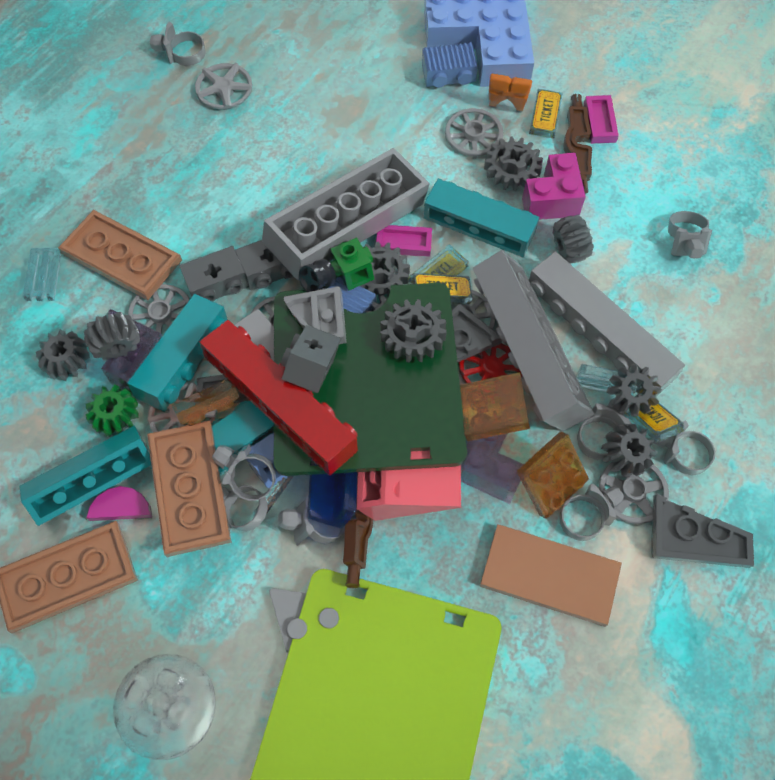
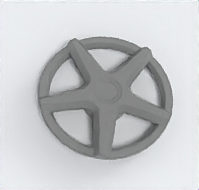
(223, 86)
(635, 492)

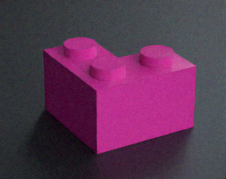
(559, 191)

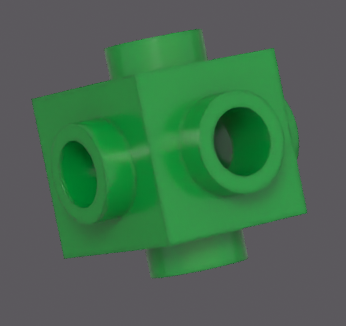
(352, 263)

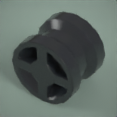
(317, 276)

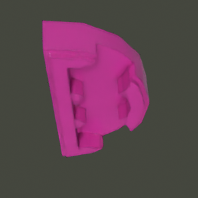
(119, 504)

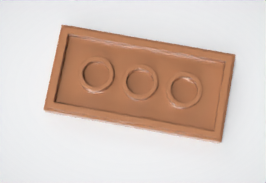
(120, 254)
(188, 489)
(551, 575)
(64, 576)

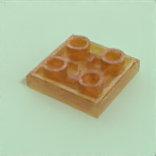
(218, 397)
(494, 407)
(553, 475)

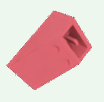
(408, 491)

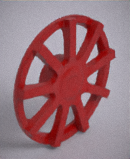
(489, 366)

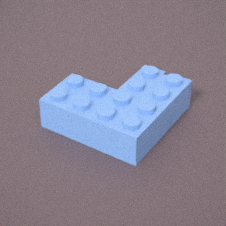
(494, 28)

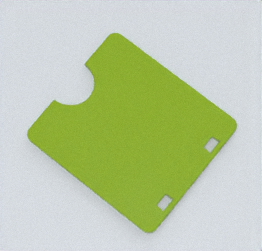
(381, 690)

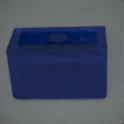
(332, 498)

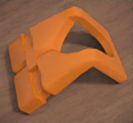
(504, 88)

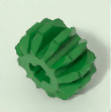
(100, 410)

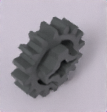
(512, 163)
(383, 269)
(413, 330)

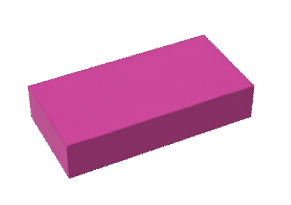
(601, 119)
(410, 240)

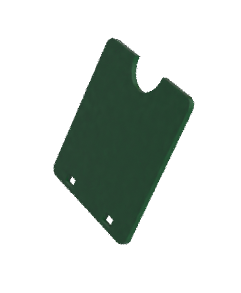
(384, 398)

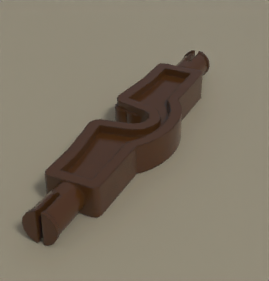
(579, 131)
(355, 546)

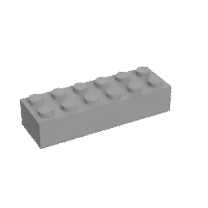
(345, 209)
(532, 342)

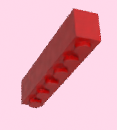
(287, 405)

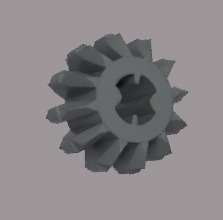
(573, 238)
(111, 336)
(62, 355)
(644, 389)
(629, 450)

